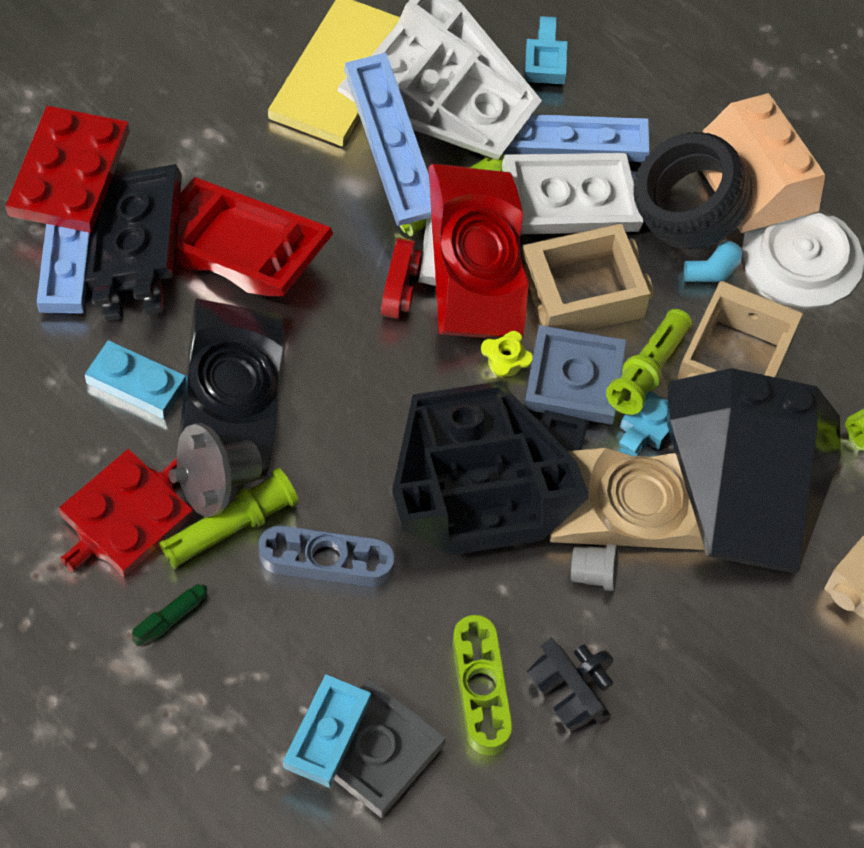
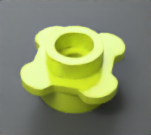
(502, 364)

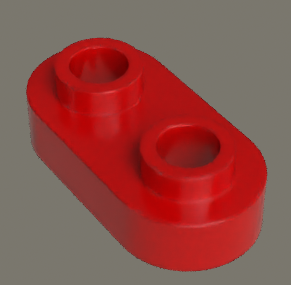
(397, 292)

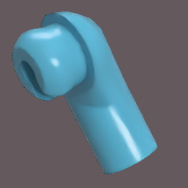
(717, 267)

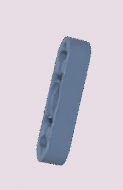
(314, 540)

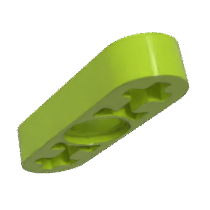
(464, 654)

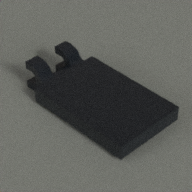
(134, 239)

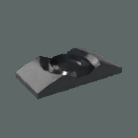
(234, 374)

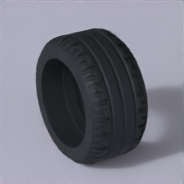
(673, 162)

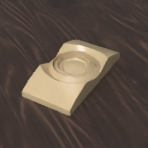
(631, 503)

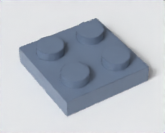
(573, 373)

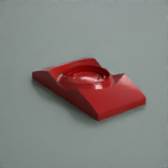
(245, 238)
(477, 252)

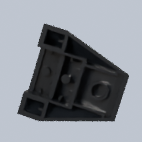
(754, 462)
(481, 472)

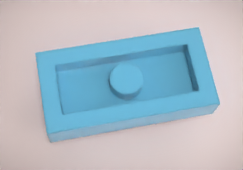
(135, 379)
(327, 730)

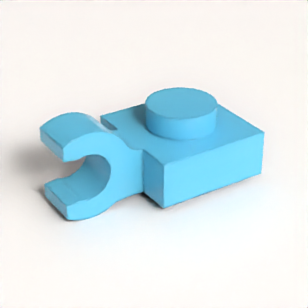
(544, 56)
(645, 427)

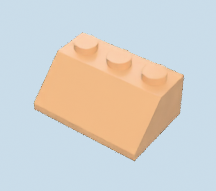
(780, 166)

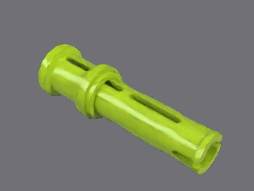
(643, 371)
(249, 508)

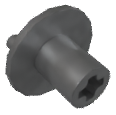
(210, 468)

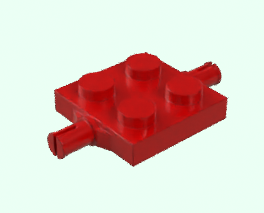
(123, 514)

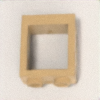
(737, 309)
(594, 311)

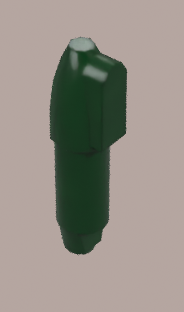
(160, 622)

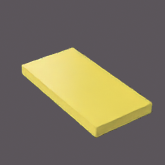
(310, 92)

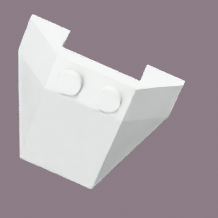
(455, 78)

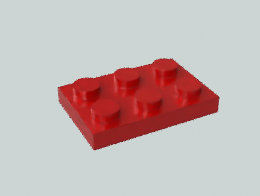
(68, 169)

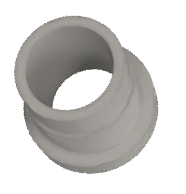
(595, 566)

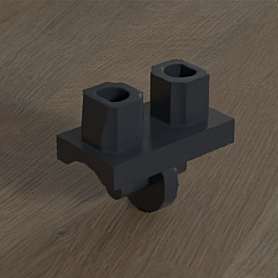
(557, 666)

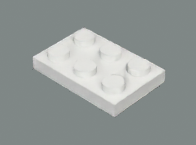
(574, 192)

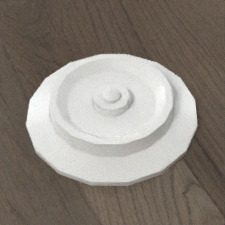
(804, 260)

